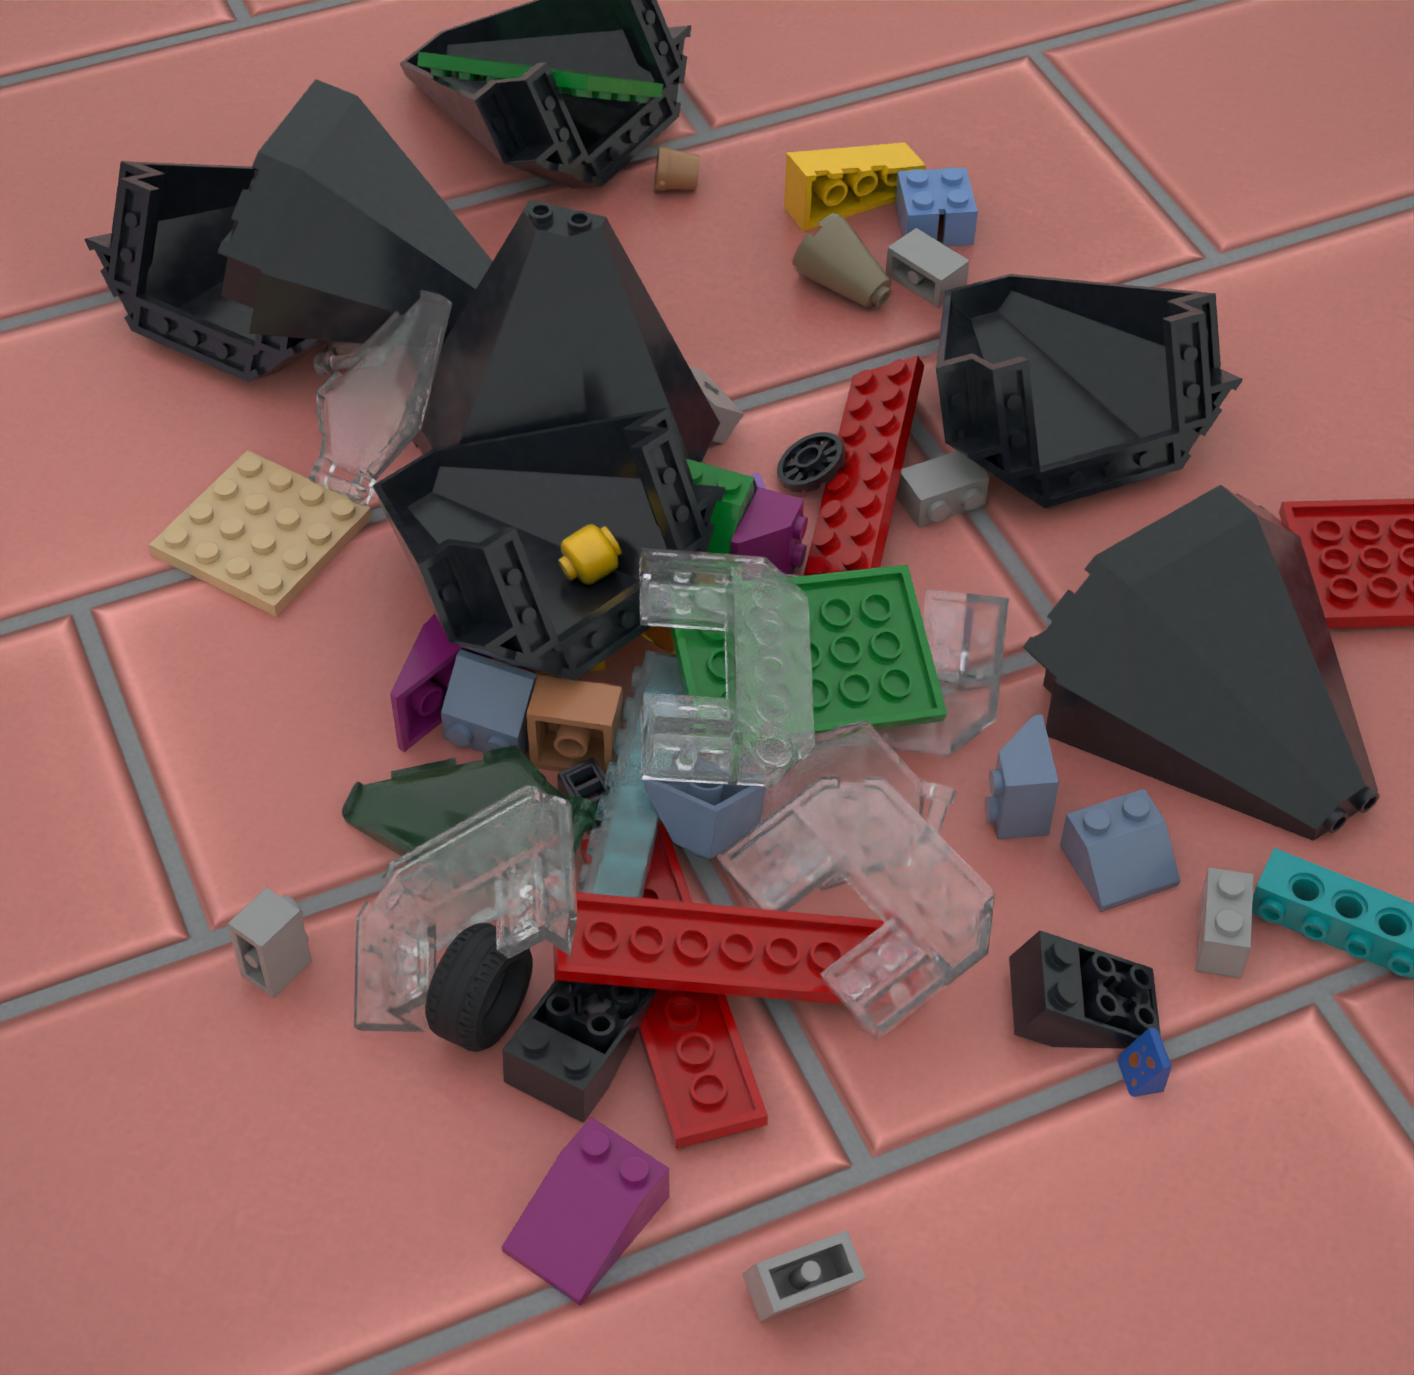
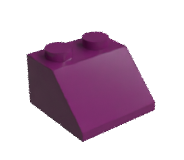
(773, 530)

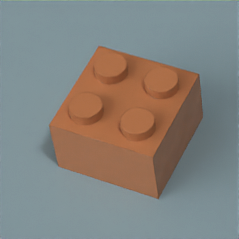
(573, 722)

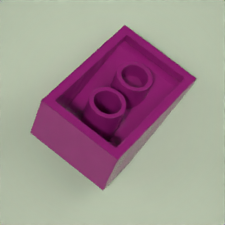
(423, 684)
(588, 1210)

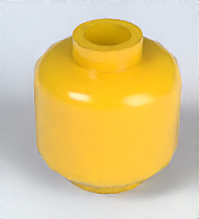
(589, 554)

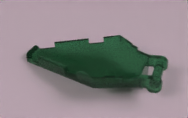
(441, 794)

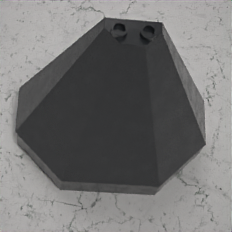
(527, 117)
(342, 229)
(170, 272)
(559, 342)
(1077, 381)
(490, 524)
(1210, 668)

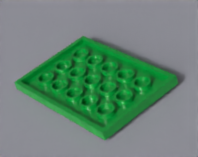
(568, 82)
(865, 652)

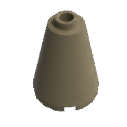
(842, 263)

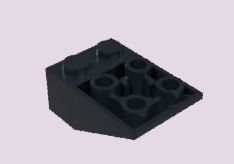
(1079, 995)
(575, 1043)

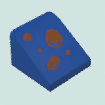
(1145, 1064)

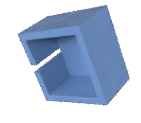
(936, 192)

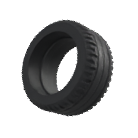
(476, 989)

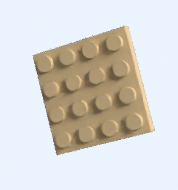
(260, 533)

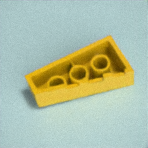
(843, 180)

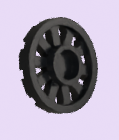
(811, 459)

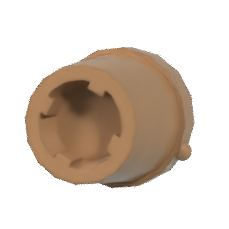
(675, 170)

